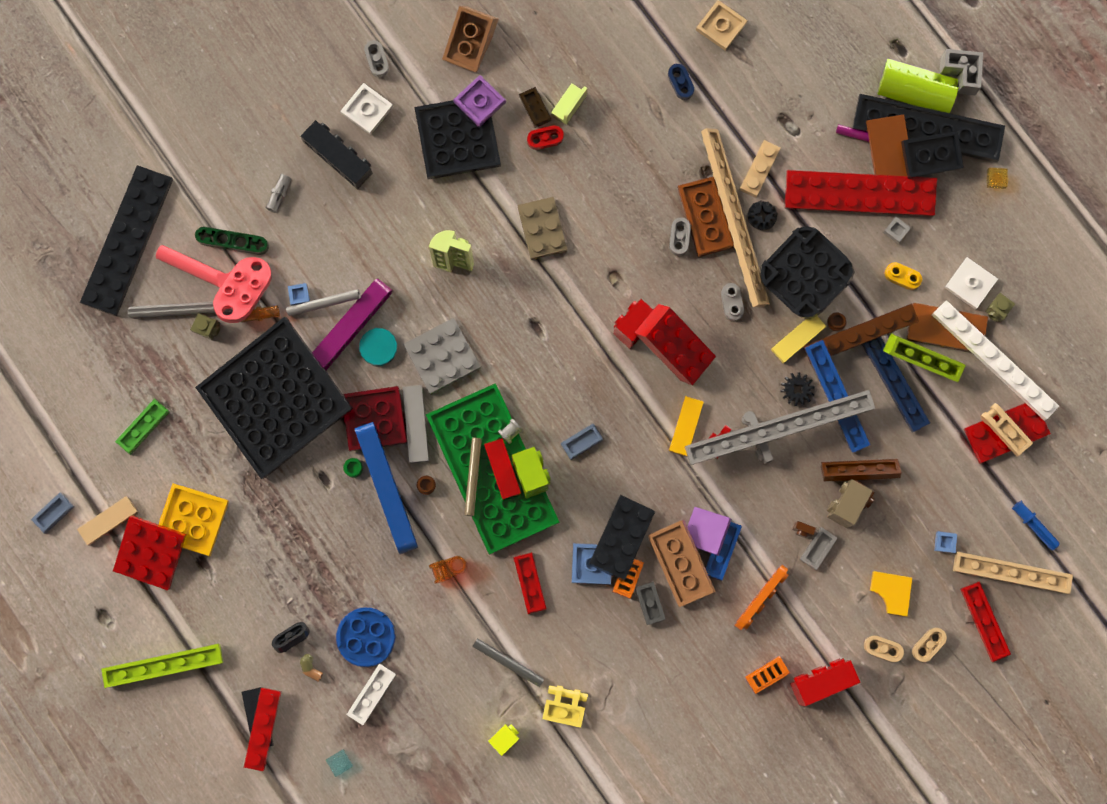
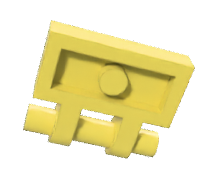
(563, 712)

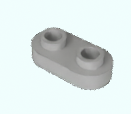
(376, 60)
(679, 237)
(732, 301)

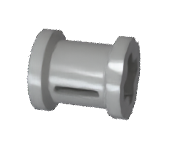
(510, 431)

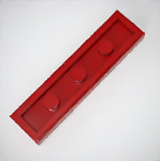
(985, 621)

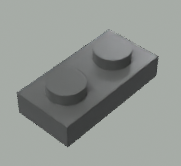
(650, 603)

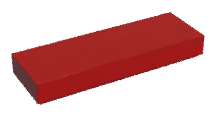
(502, 469)
(530, 583)

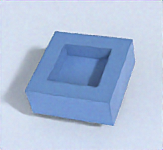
(298, 294)
(945, 542)

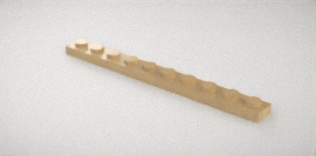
(735, 217)

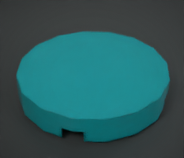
(378, 346)

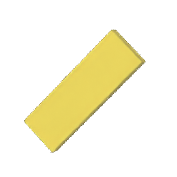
(798, 338)

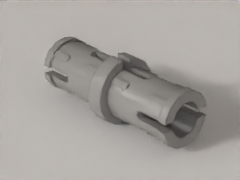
(278, 193)

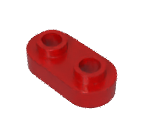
(544, 135)

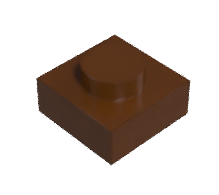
(803, 530)

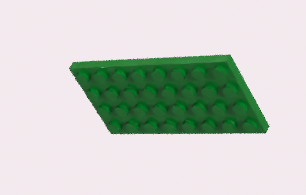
(496, 519)

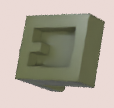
(999, 308)
(206, 326)

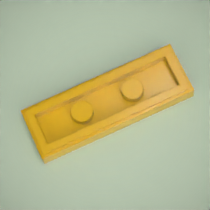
(686, 425)

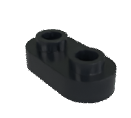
(290, 637)

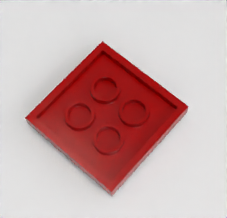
(149, 552)

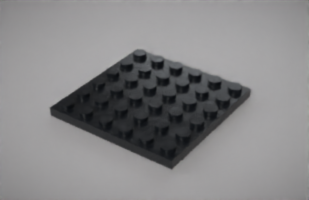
(274, 398)

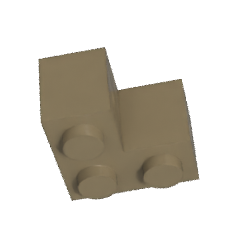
(850, 504)

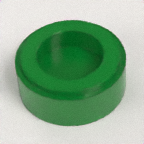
(353, 467)

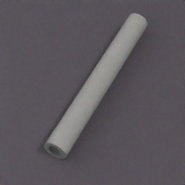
(323, 302)

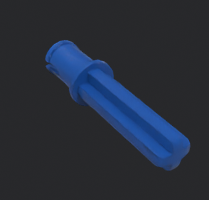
(1031, 520)

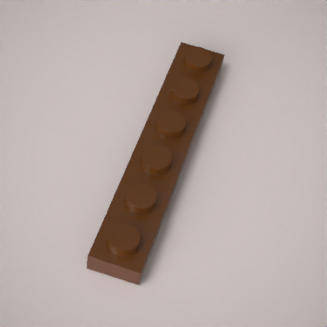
(870, 330)

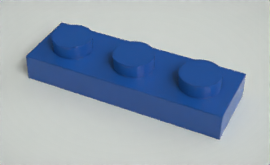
(716, 564)

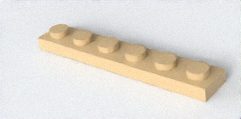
(1012, 572)

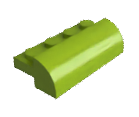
(918, 86)

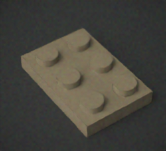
(542, 228)

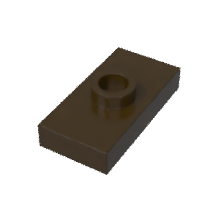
(535, 107)

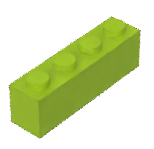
(924, 357)

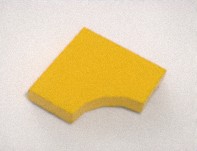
(894, 591)

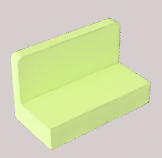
(569, 103)

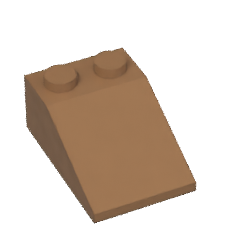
(469, 38)

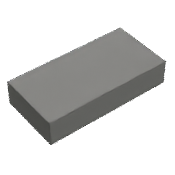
(818, 548)

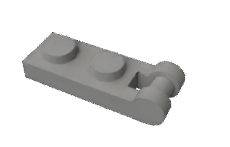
(762, 452)

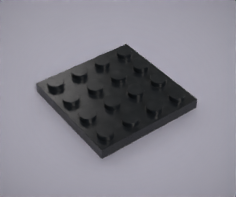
(454, 142)

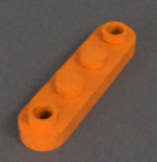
(757, 604)

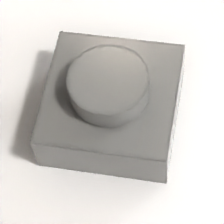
(896, 230)

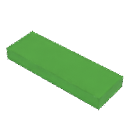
(142, 426)

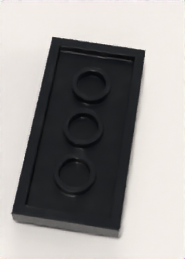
(622, 538)

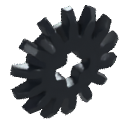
(797, 381)

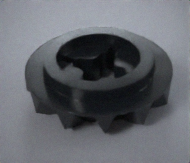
(757, 221)

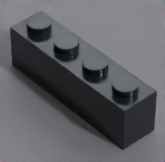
(336, 154)

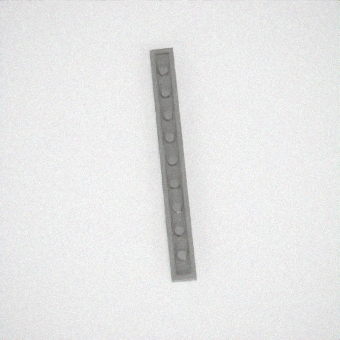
(779, 427)

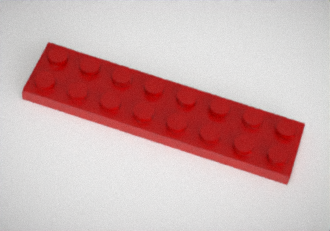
(860, 193)

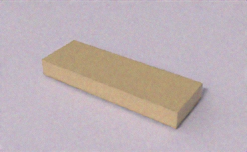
(107, 521)

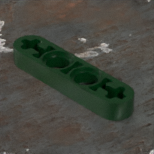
(232, 239)

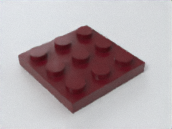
(377, 406)

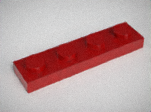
(262, 729)

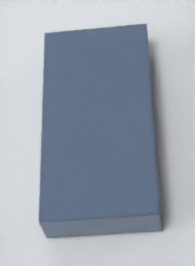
(581, 441)
(52, 513)

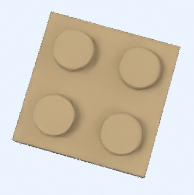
(721, 25)

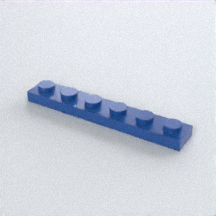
(835, 390)

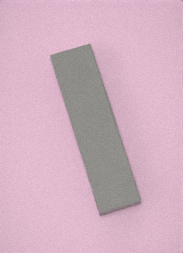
(415, 424)

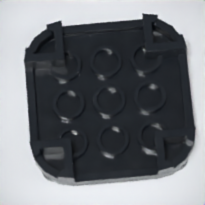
(807, 272)

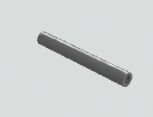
(508, 662)

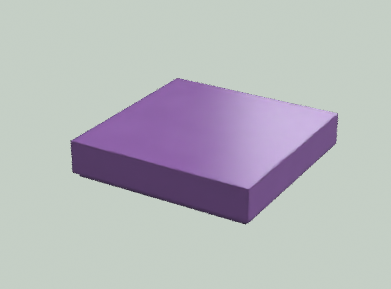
(479, 101)
(708, 530)

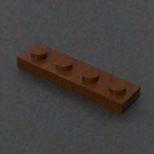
(861, 470)

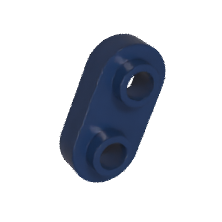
(681, 82)

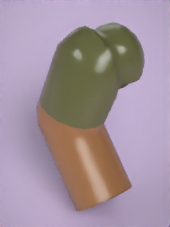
(307, 668)

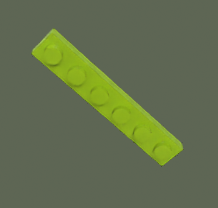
(162, 665)

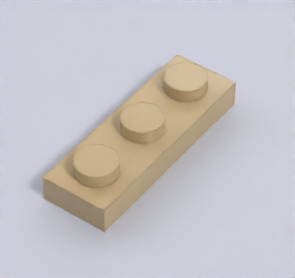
(760, 168)

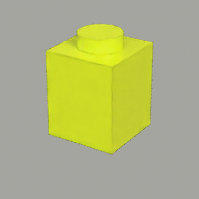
(504, 739)

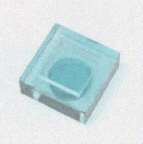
(339, 763)

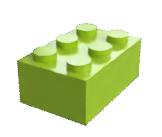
(530, 472)

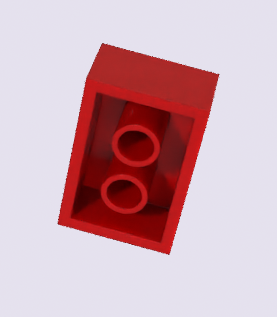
(824, 681)

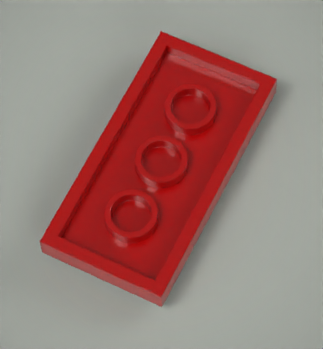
(987, 443)

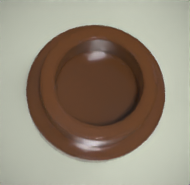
(836, 321)
(426, 485)

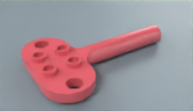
(237, 289)

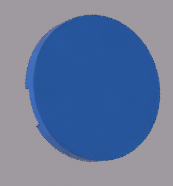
(365, 637)

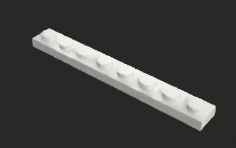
(995, 360)

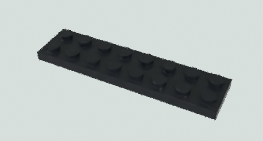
(976, 137)
(126, 240)

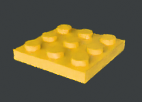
(195, 515)

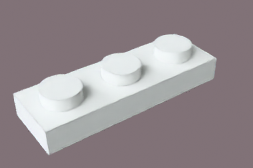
(371, 694)

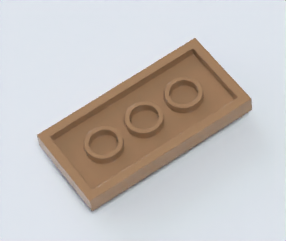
(681, 563)

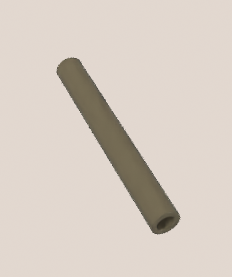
(473, 477)

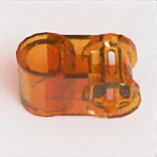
(446, 569)

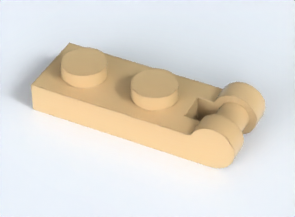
(1006, 430)

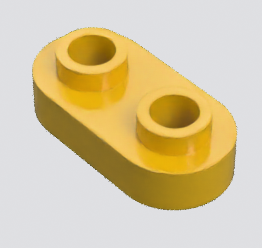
(903, 276)

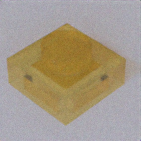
(997, 178)

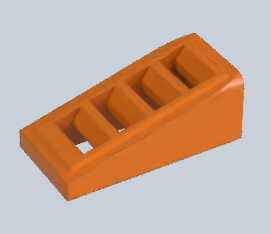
(628, 594)
(770, 664)

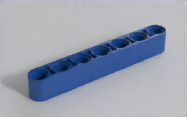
(386, 488)

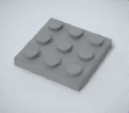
(442, 356)

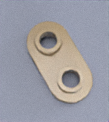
(930, 646)
(883, 648)

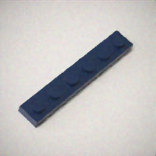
(896, 385)

